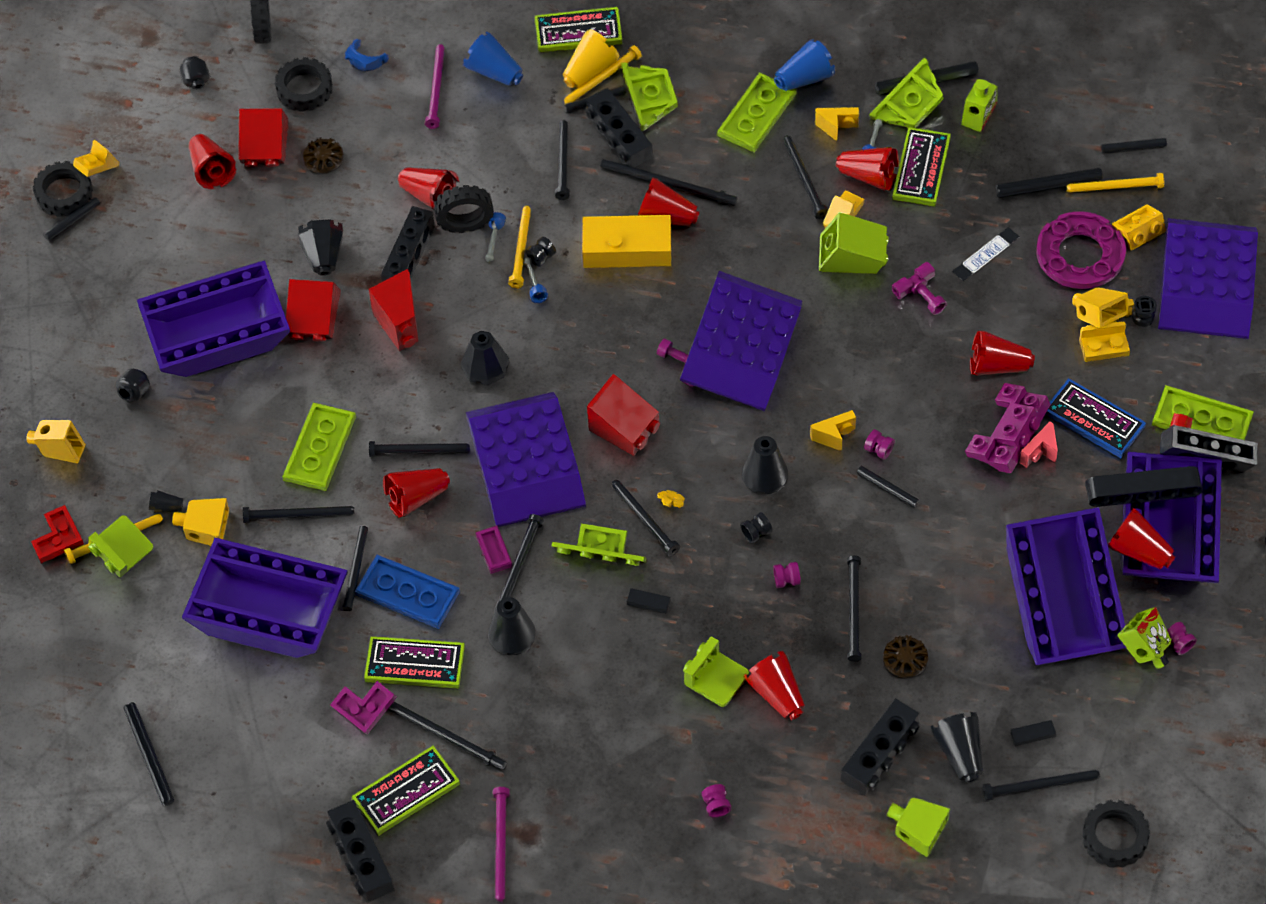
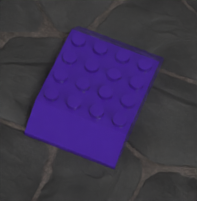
(1208, 278)
(214, 320)
(741, 341)
(526, 459)
(1185, 523)
(1065, 586)
(263, 598)

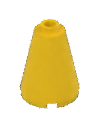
(589, 59)

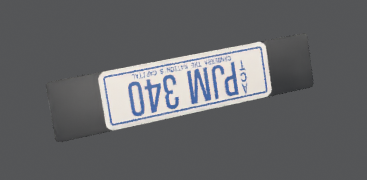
(985, 254)

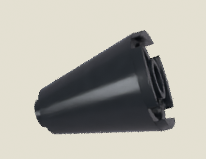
(765, 467)
(511, 628)
(961, 744)

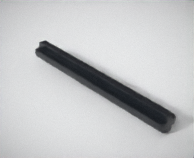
(940, 75)
(1048, 182)
(148, 754)

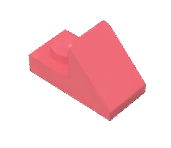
(1042, 443)

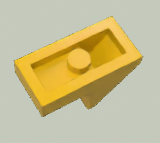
(833, 118)
(96, 161)
(847, 204)
(829, 431)

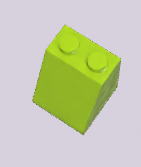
(853, 246)

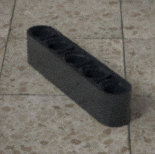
(1143, 486)

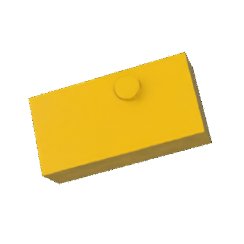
(626, 241)

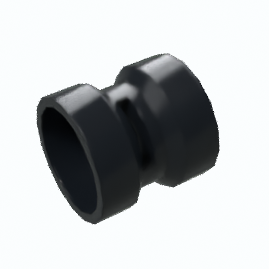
(543, 249)
(1144, 311)
(756, 527)

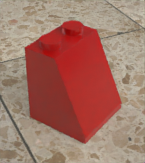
(262, 136)
(312, 309)
(395, 310)
(622, 416)

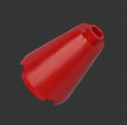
(211, 162)
(870, 166)
(427, 183)
(665, 201)
(998, 355)
(413, 488)
(1141, 542)
(777, 685)

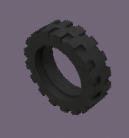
(261, 21)
(297, 68)
(462, 196)
(61, 206)
(1116, 810)

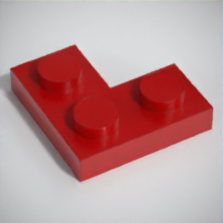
(63, 535)

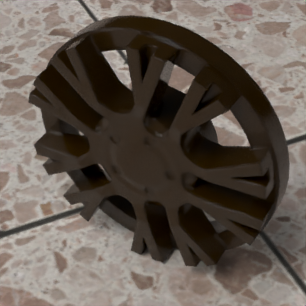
(323, 155)
(905, 656)

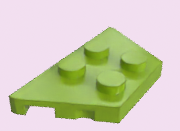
(650, 93)
(911, 99)

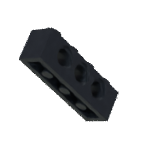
(618, 128)
(410, 243)
(1235, 453)
(896, 716)
(349, 817)

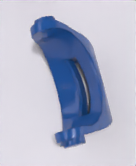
(363, 62)

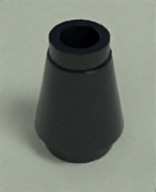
(165, 502)

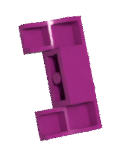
(1014, 429)

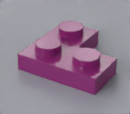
(366, 711)

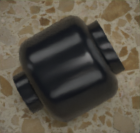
(194, 72)
(132, 385)

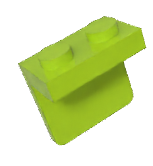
(120, 546)
(714, 673)

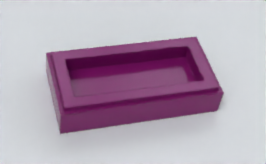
(493, 549)

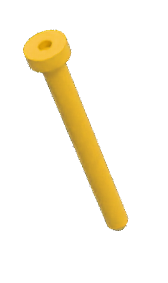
(634, 53)
(1116, 184)
(516, 279)
(83, 550)

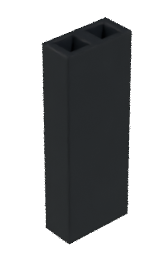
(648, 600)
(1033, 733)

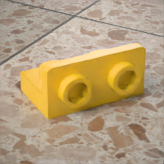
(1141, 226)
(1104, 342)

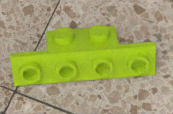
(600, 541)

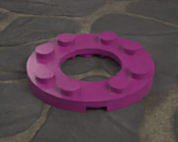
(1085, 224)

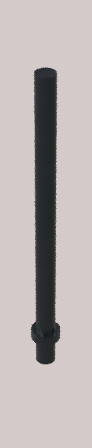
(720, 196)
(488, 757)

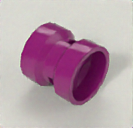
(879, 444)
(789, 574)
(1180, 638)
(716, 800)

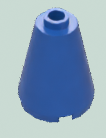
(493, 61)
(805, 67)

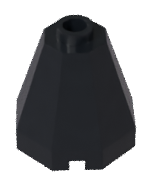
(321, 244)
(484, 359)

